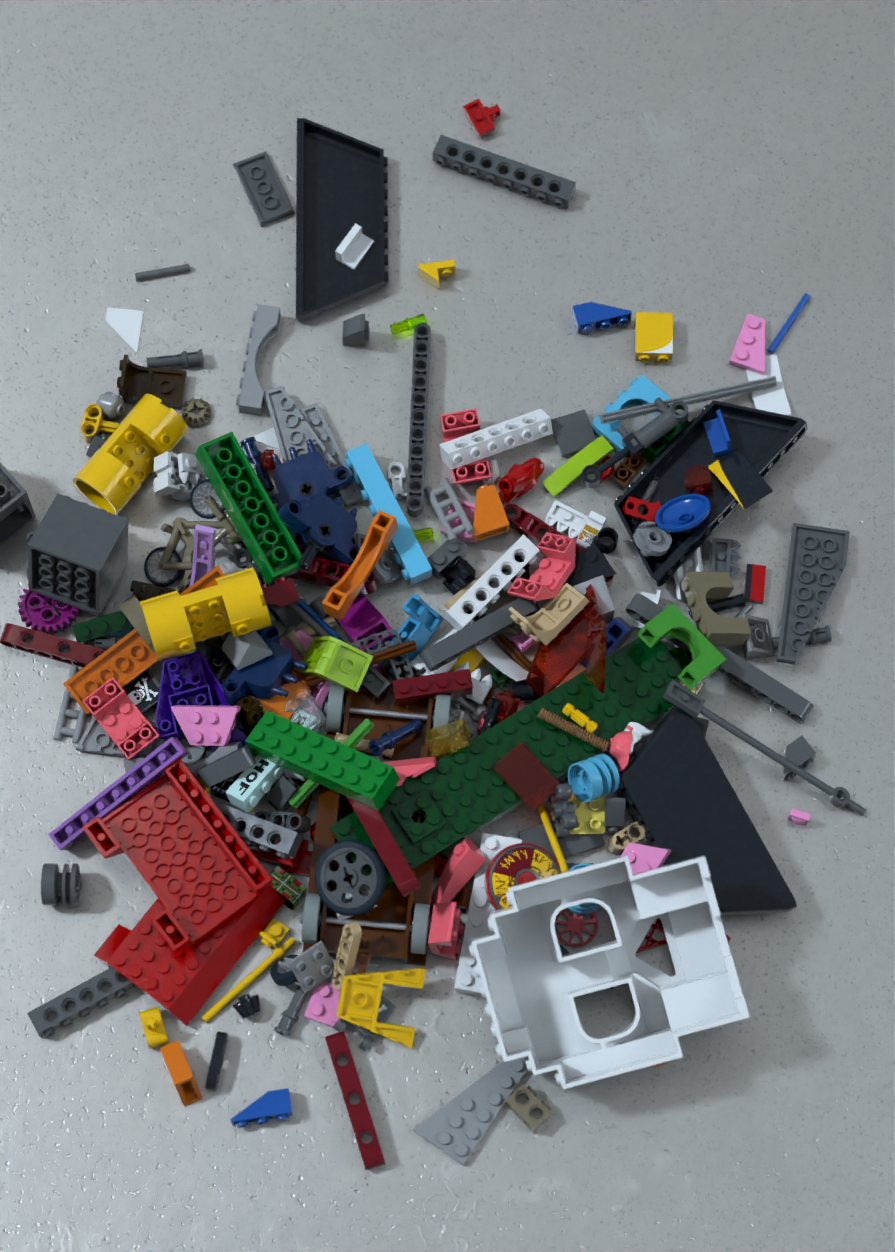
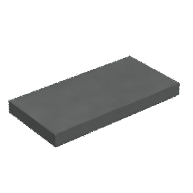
(263, 188)
(570, 845)

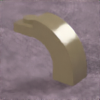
(132, 609)

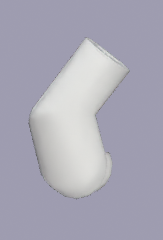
(494, 469)

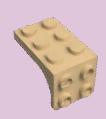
(552, 616)

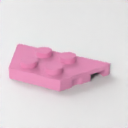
(206, 723)
(644, 857)

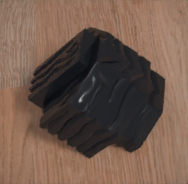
(459, 576)

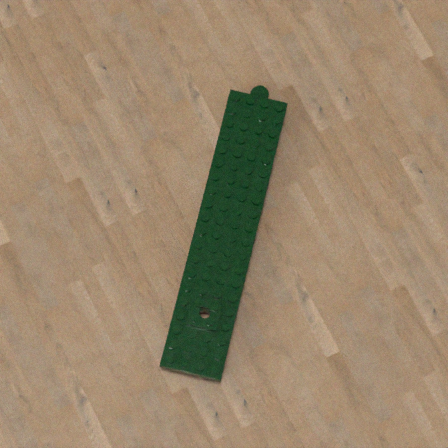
(469, 795)

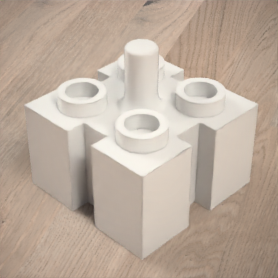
(168, 478)

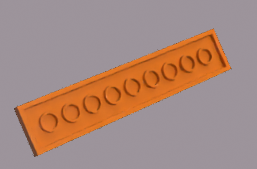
(126, 657)

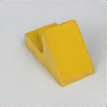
(431, 271)

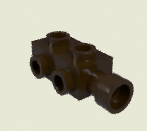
(152, 590)
(250, 713)

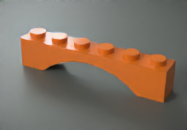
(347, 588)

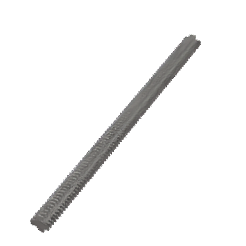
(690, 399)

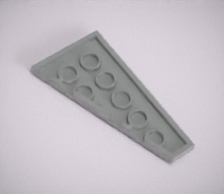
(292, 428)
(98, 741)
(466, 1118)

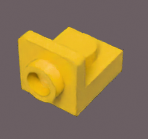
(274, 934)

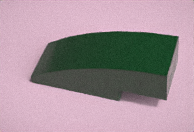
(659, 445)

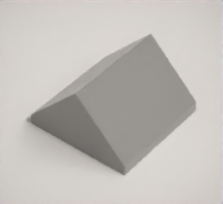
(760, 641)
(245, 649)

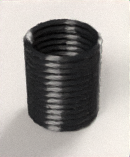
(606, 549)
(524, 691)

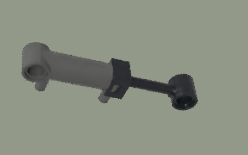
(636, 442)

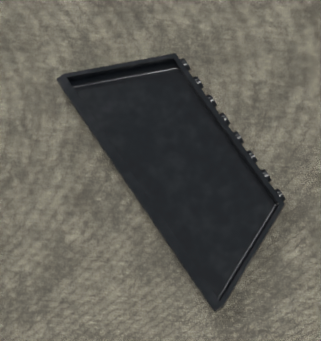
(335, 188)
(755, 433)
(696, 813)

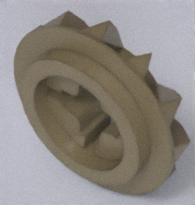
(191, 418)

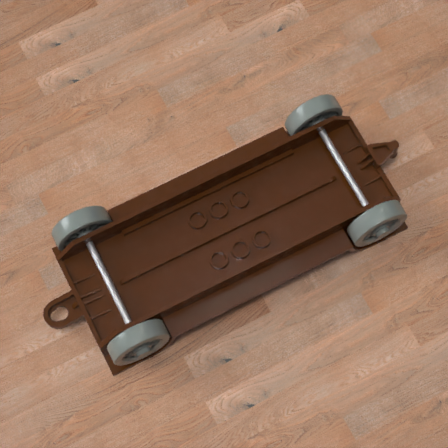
(398, 923)

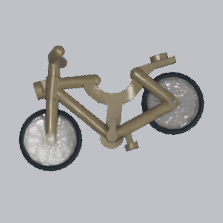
(163, 564)

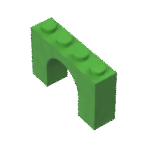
(674, 624)

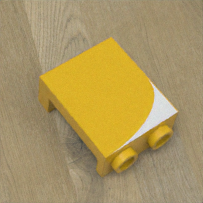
(653, 336)

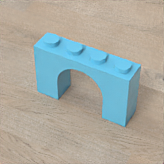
(639, 393)

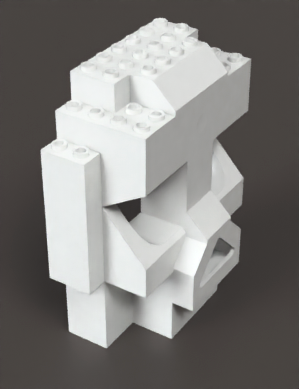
(535, 986)

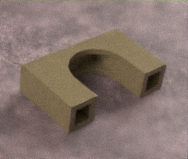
(717, 629)

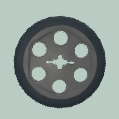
(324, 874)

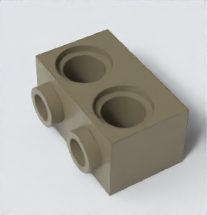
(523, 1111)

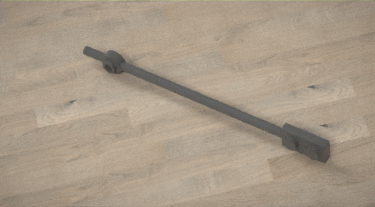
(372, 680)
(694, 706)

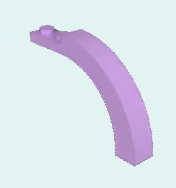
(203, 552)

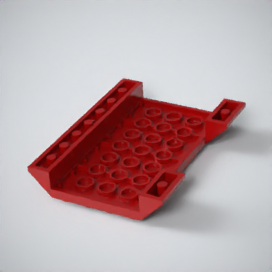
(183, 854)
(189, 976)

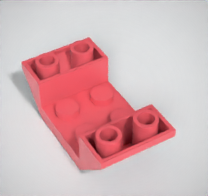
(455, 426)
(550, 572)
(120, 718)
(446, 930)

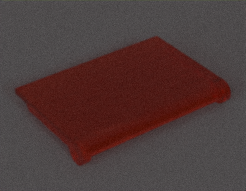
(526, 776)

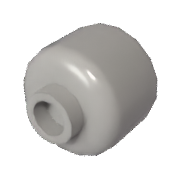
(111, 405)

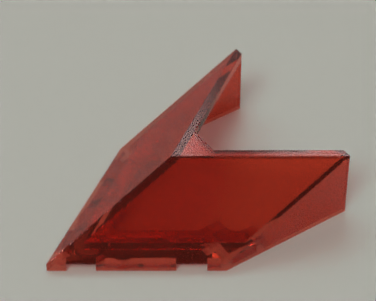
(577, 642)

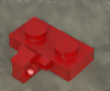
(481, 116)
(303, 863)

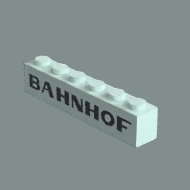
(255, 782)

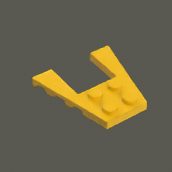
(361, 999)

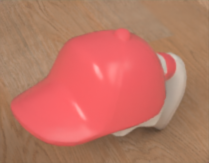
(623, 743)

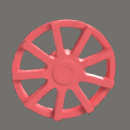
(575, 926)

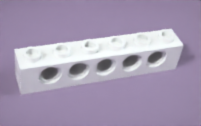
(495, 439)
(523, 548)

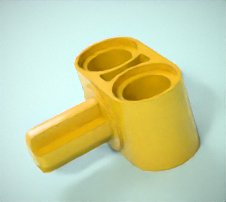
(96, 424)
(153, 1027)

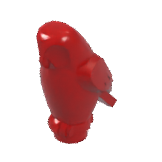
(520, 479)

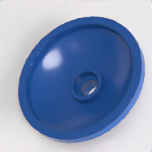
(683, 513)

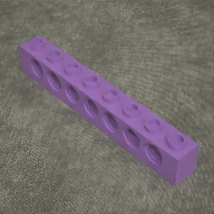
(118, 792)

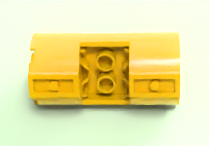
(128, 454)
(229, 606)

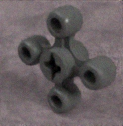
(562, 810)

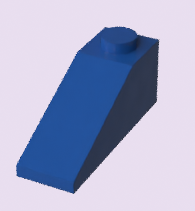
(617, 634)

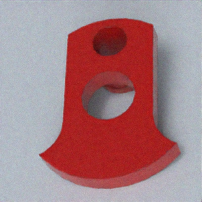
(635, 503)

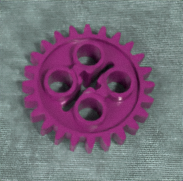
(36, 615)

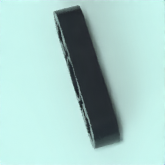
(216, 1060)

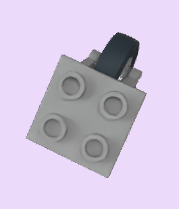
(304, 969)

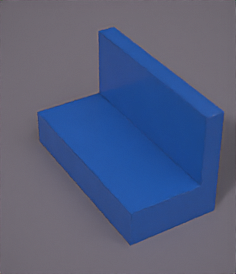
(718, 435)

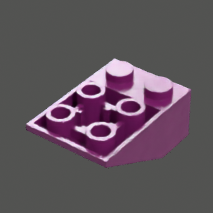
(363, 621)

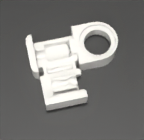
(396, 481)

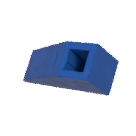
(595, 316)
(269, 1106)

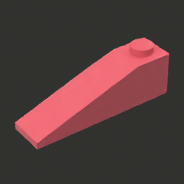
(411, 767)
(460, 867)

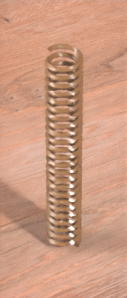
(573, 728)

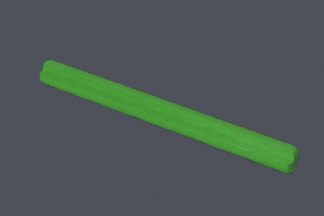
(309, 786)

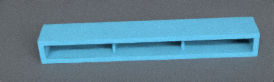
(380, 497)

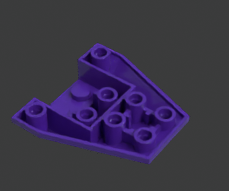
(185, 682)

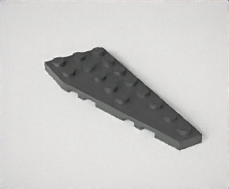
(813, 570)

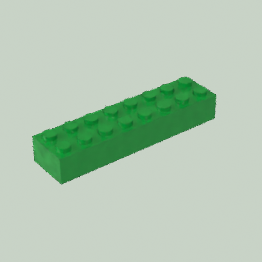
(249, 507)
(323, 760)

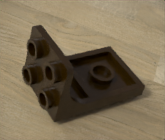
(140, 380)

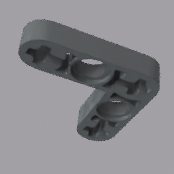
(397, 641)

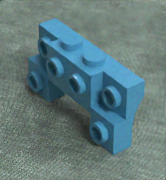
(418, 627)

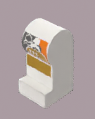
(591, 529)

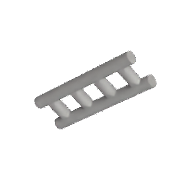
(445, 519)
(64, 711)

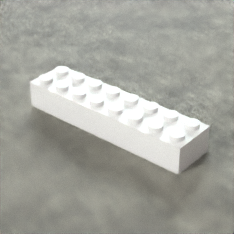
(478, 914)

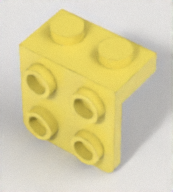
(589, 816)

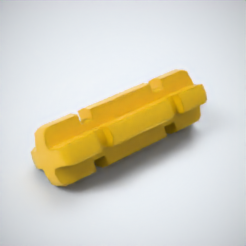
(580, 717)

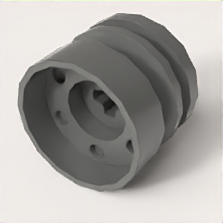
(60, 884)

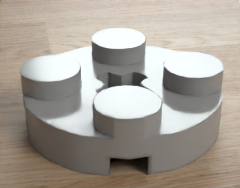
(648, 546)
(386, 573)

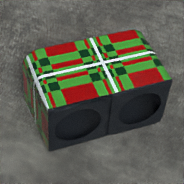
(287, 887)

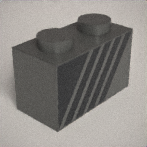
(446, 557)

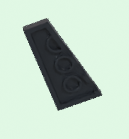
(589, 565)

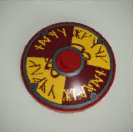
(516, 866)

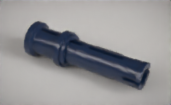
(254, 456)
(389, 740)

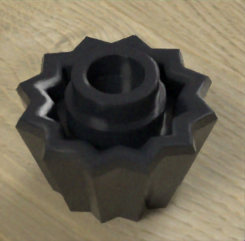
(247, 1005)

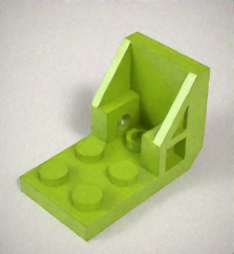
(336, 662)

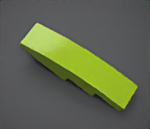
(572, 469)

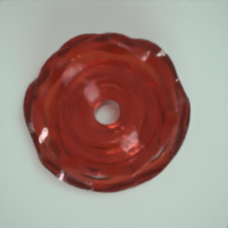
(266, 459)

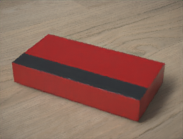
(754, 583)

